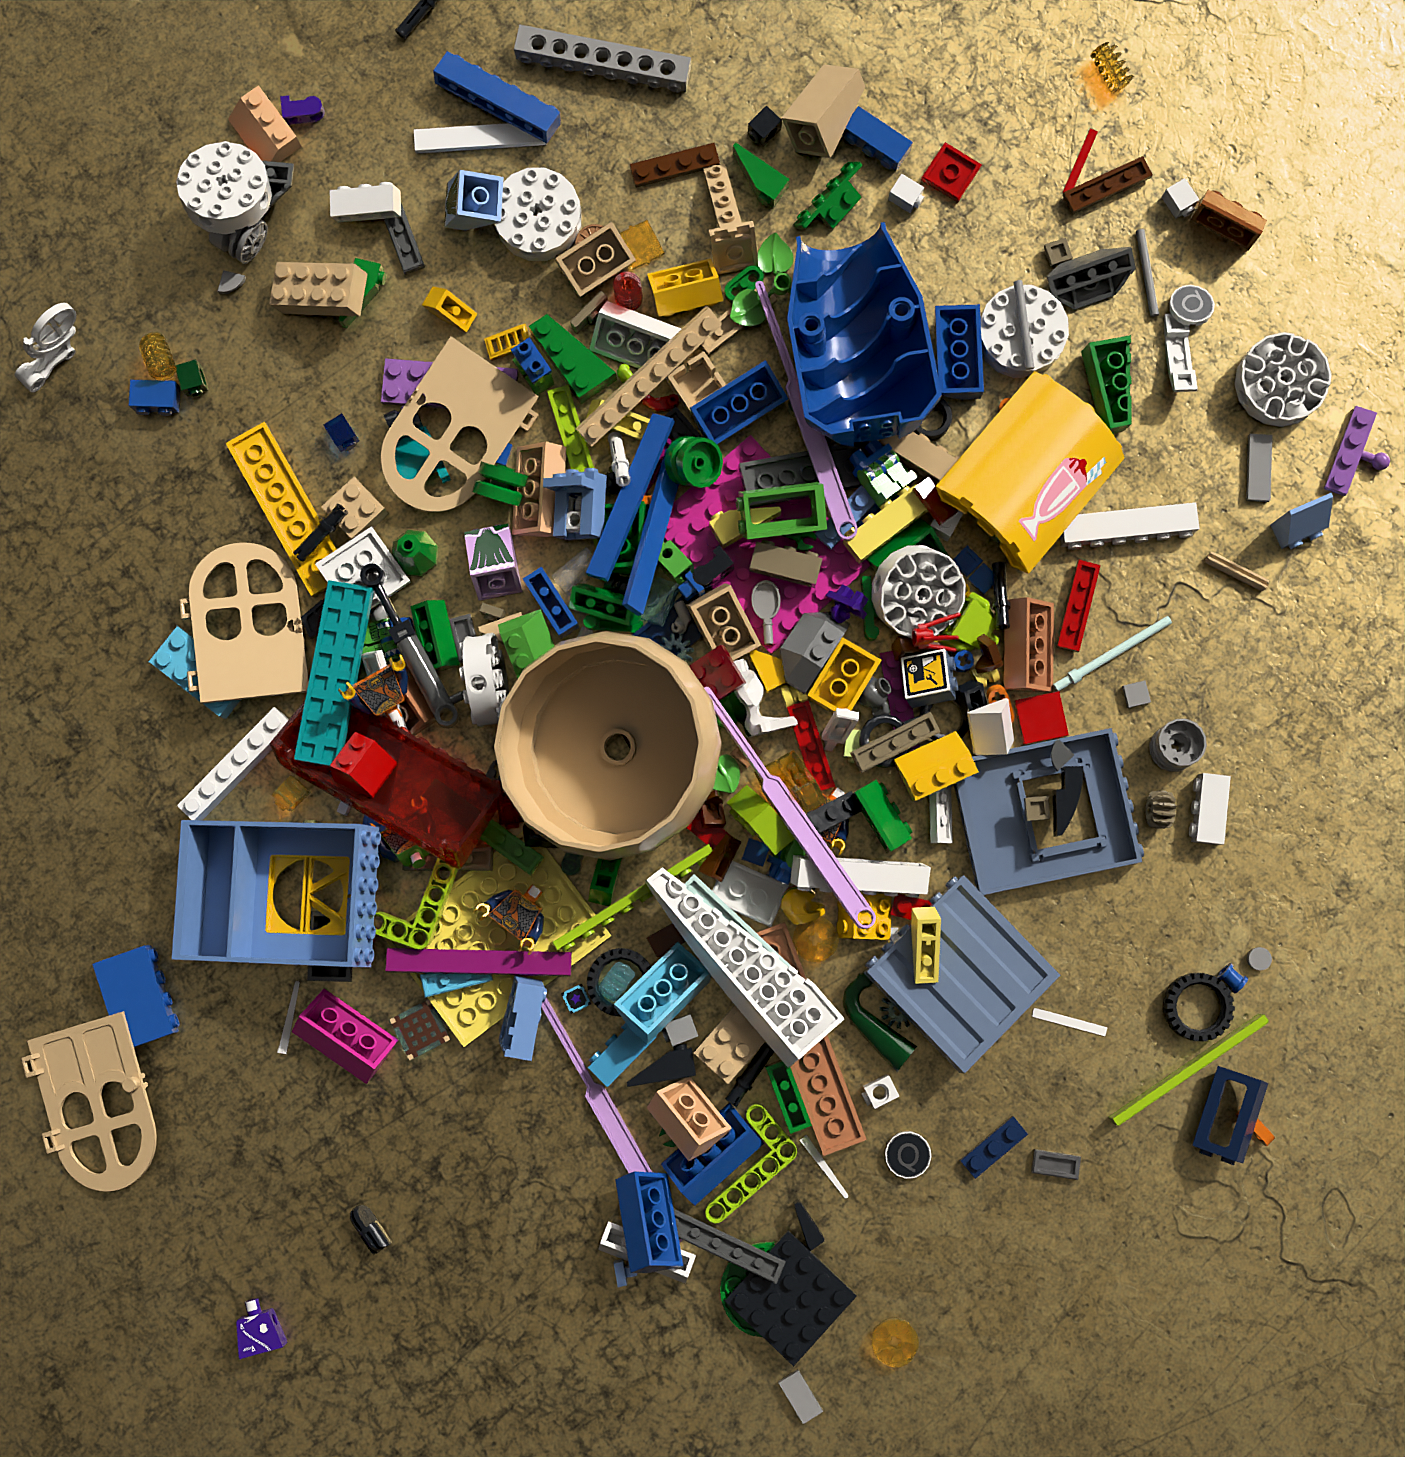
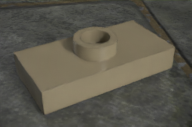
(588, 313)

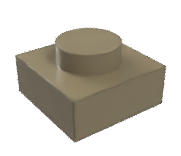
(1058, 252)
(491, 612)
(1037, 808)

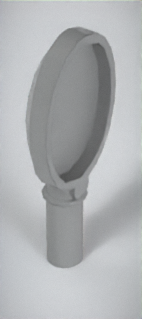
(766, 605)

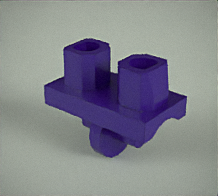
(846, 605)

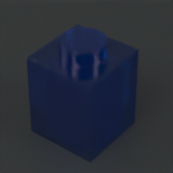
(341, 433)

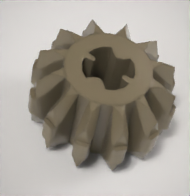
(1160, 809)

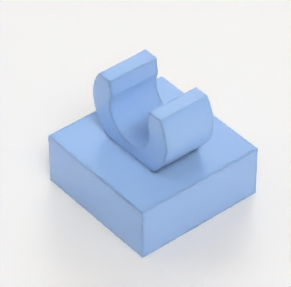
(622, 1272)

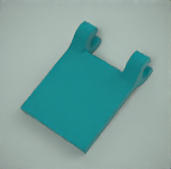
(411, 457)

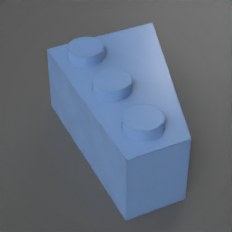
(522, 1018)

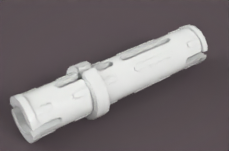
(620, 464)

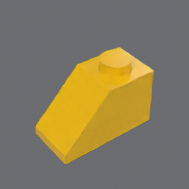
(449, 308)
(768, 669)

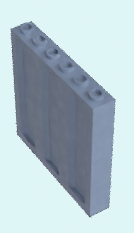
(983, 979)

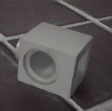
(680, 1030)

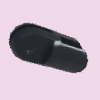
(369, 1229)

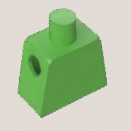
(674, 562)

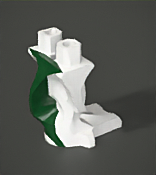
(746, 706)

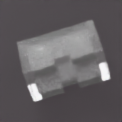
(573, 572)

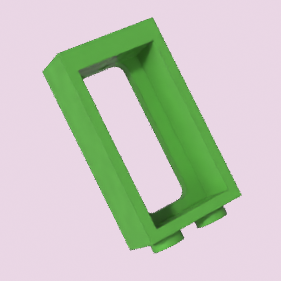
(815, 522)

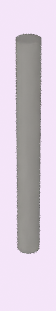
(1147, 273)
(1024, 326)

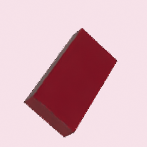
(931, 500)

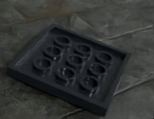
(798, 1306)

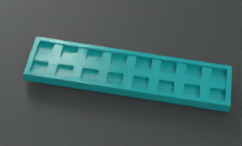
(333, 665)

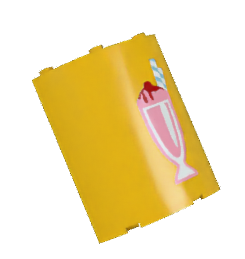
(1033, 469)

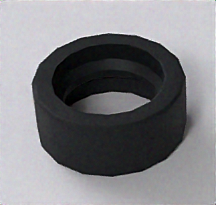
(947, 420)

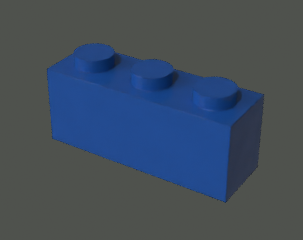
(877, 139)
(551, 602)

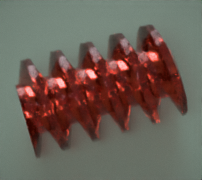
(628, 290)

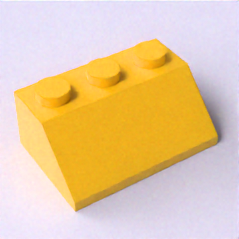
(685, 287)
(843, 677)
(935, 766)

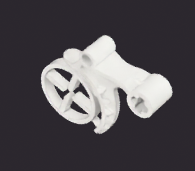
(50, 348)

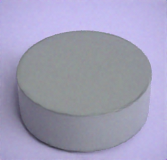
(1259, 958)

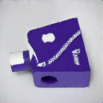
(258, 1331)

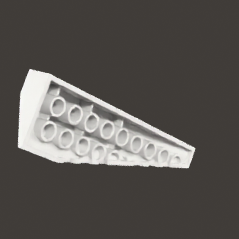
(771, 996)

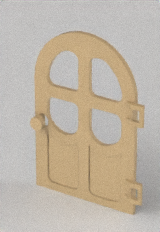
(475, 397)
(250, 662)
(84, 1062)

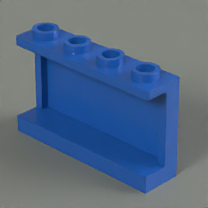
(136, 986)

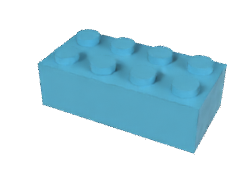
(177, 658)

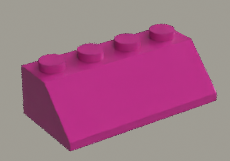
(344, 1035)

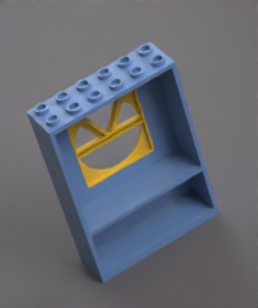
(229, 883)

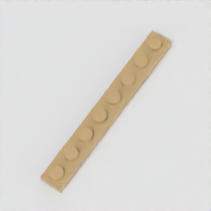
(648, 376)

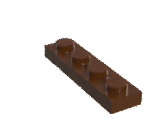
(674, 165)
(1107, 185)

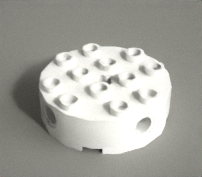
(224, 187)
(557, 218)
(1002, 334)
(1279, 358)
(915, 570)
(484, 678)

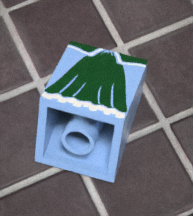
(473, 200)

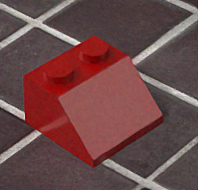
(362, 765)

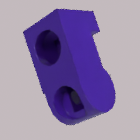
(301, 110)

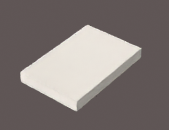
(750, 893)

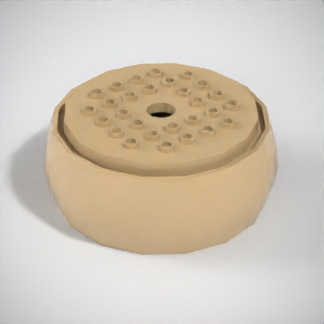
(557, 737)

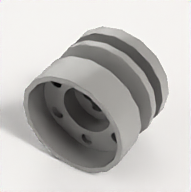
(242, 244)
(1180, 733)

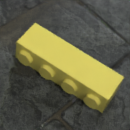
(885, 525)

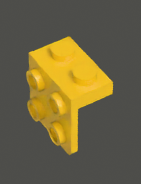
(881, 928)

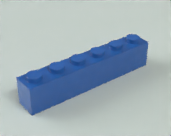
(497, 97)

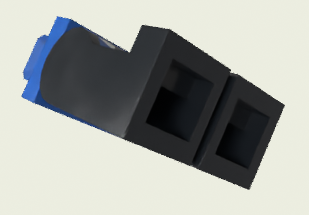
(707, 575)

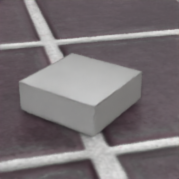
(1136, 694)

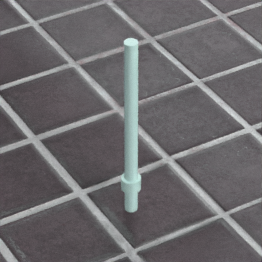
(1076, 675)

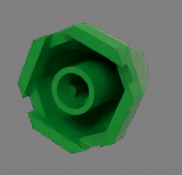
(415, 553)

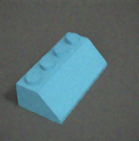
(662, 992)

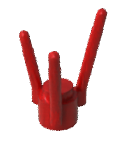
(923, 636)

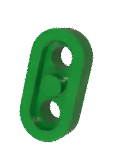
(741, 281)

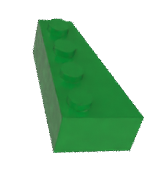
(573, 361)
(1110, 380)

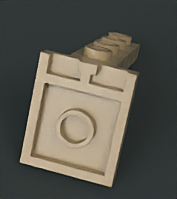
(733, 242)

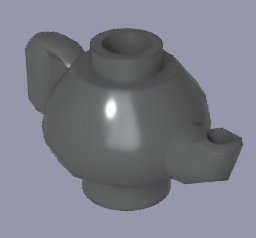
(876, 695)

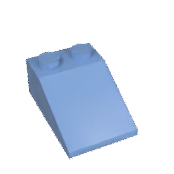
(1303, 522)

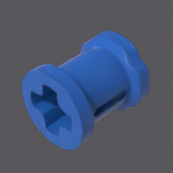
(969, 659)
(1232, 978)

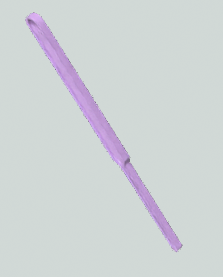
(814, 440)
(800, 826)
(602, 1104)

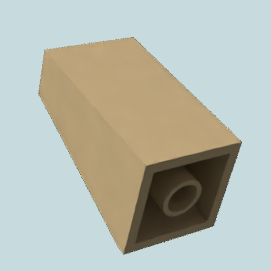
(823, 110)

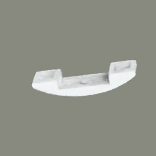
(1178, 356)

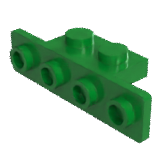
(834, 201)

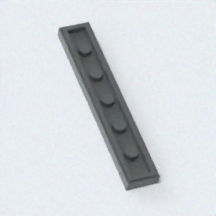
(728, 1247)

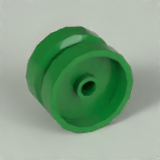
(693, 461)
(500, 482)

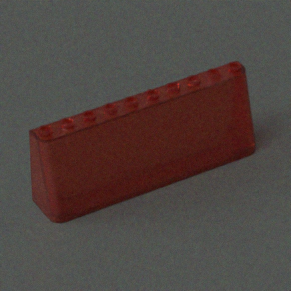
(425, 798)

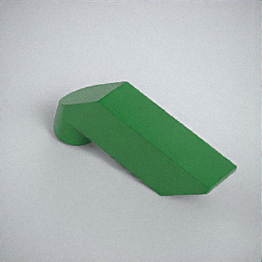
(600, 624)

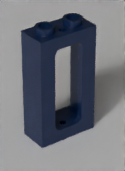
(1245, 1122)

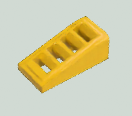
(512, 332)

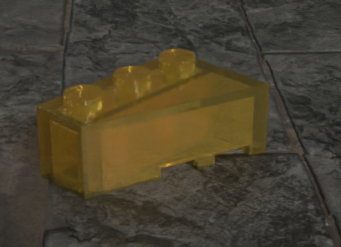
(797, 780)

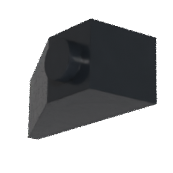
(672, 1065)

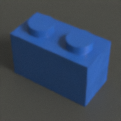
(154, 396)

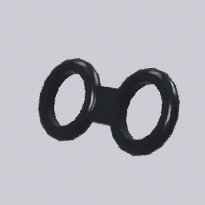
(895, 722)

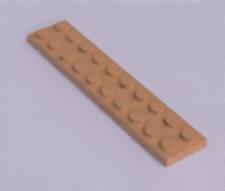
(819, 1073)

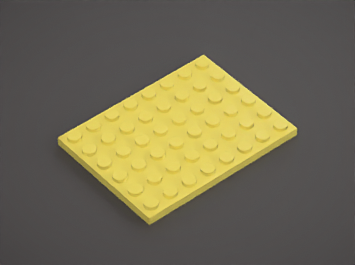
(480, 1006)

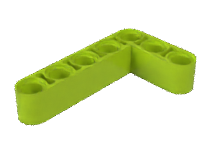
(427, 903)
(756, 1168)

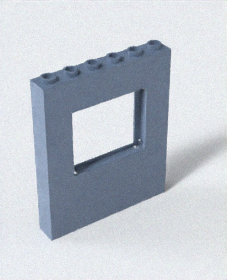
(1003, 841)

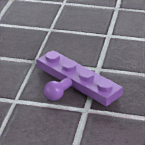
(1352, 450)

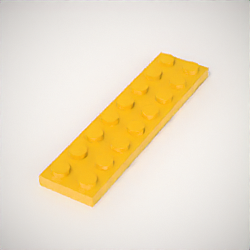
(281, 500)

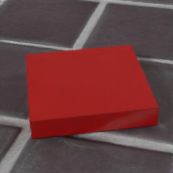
(951, 172)
(1041, 718)

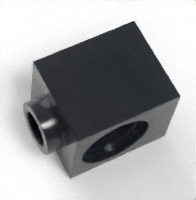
(764, 126)

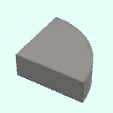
(230, 282)

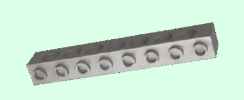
(594, 49)

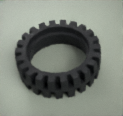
(598, 965)
(1221, 991)

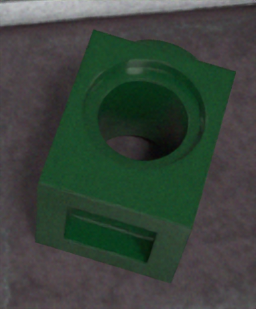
(191, 378)

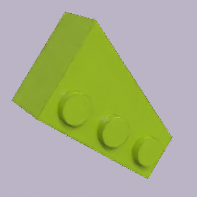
(760, 819)

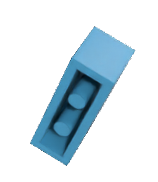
(617, 1056)

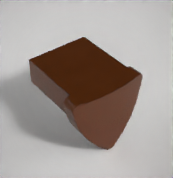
(990, 656)
(712, 811)

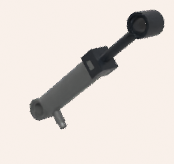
(415, 655)

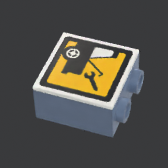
(929, 678)

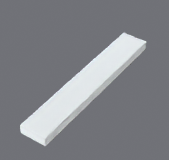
(472, 138)

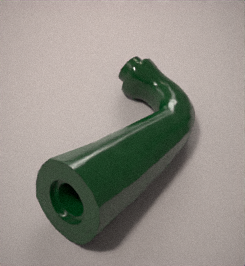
(886, 1041)

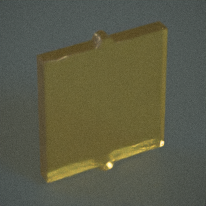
(642, 243)

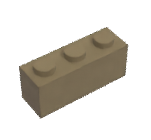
(785, 563)

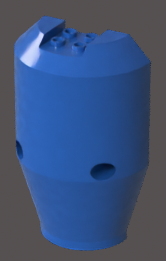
(861, 342)

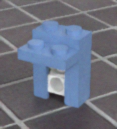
(578, 497)

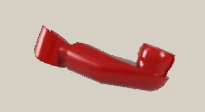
(661, 403)

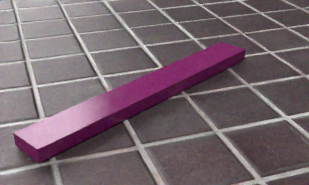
(478, 962)

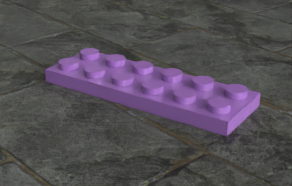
(404, 376)

